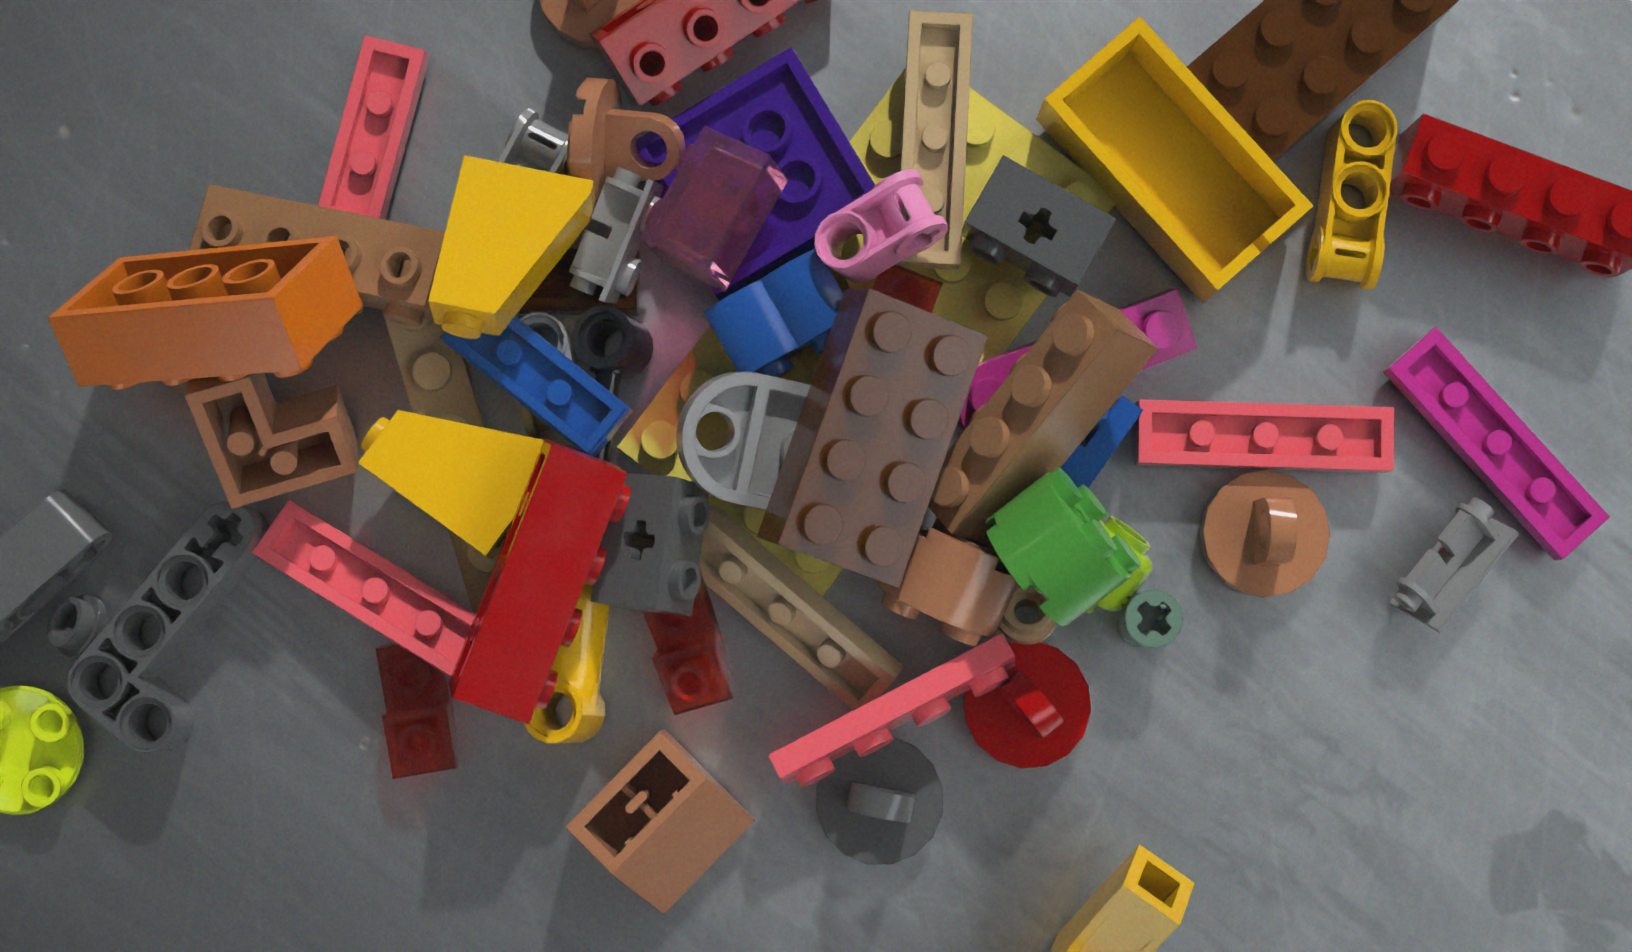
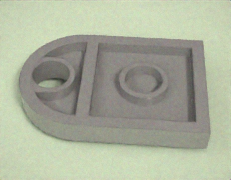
(760, 424)

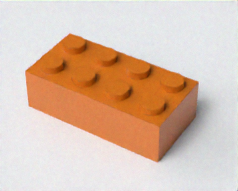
(208, 313)

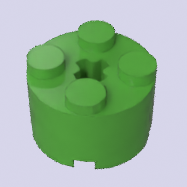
(1059, 547)

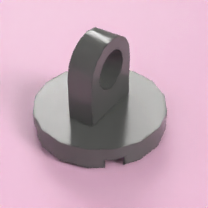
(881, 803)

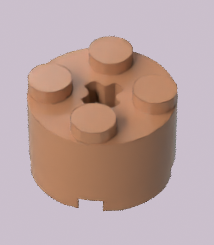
(954, 583)

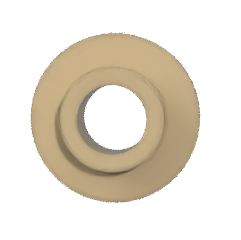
(1026, 632)

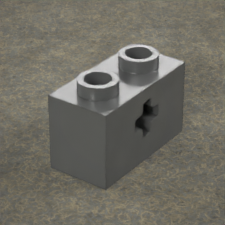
(1011, 204)
(655, 547)

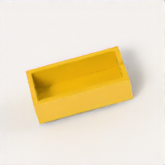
(1172, 159)

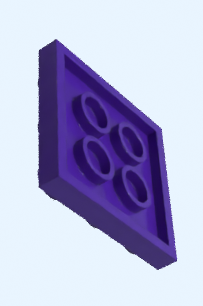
(787, 118)

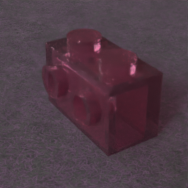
(713, 207)

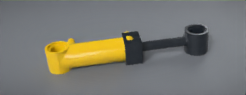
(582, 662)

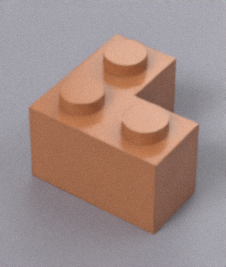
(271, 445)

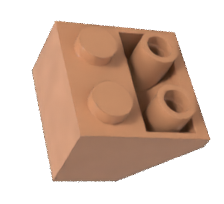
(660, 822)

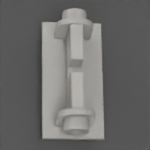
(613, 260)
(1454, 565)

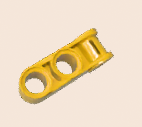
(1346, 239)

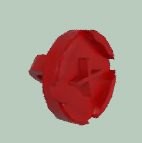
(1033, 714)

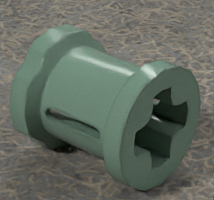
(1169, 620)

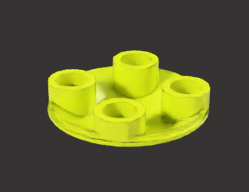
(37, 749)

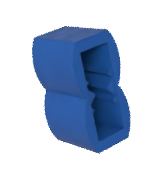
(778, 316)

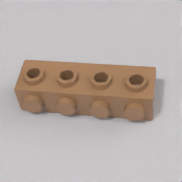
(387, 258)
(1039, 412)

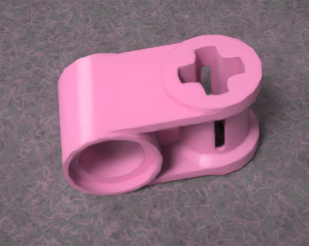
(885, 228)

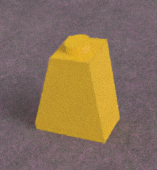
(503, 242)
(454, 472)

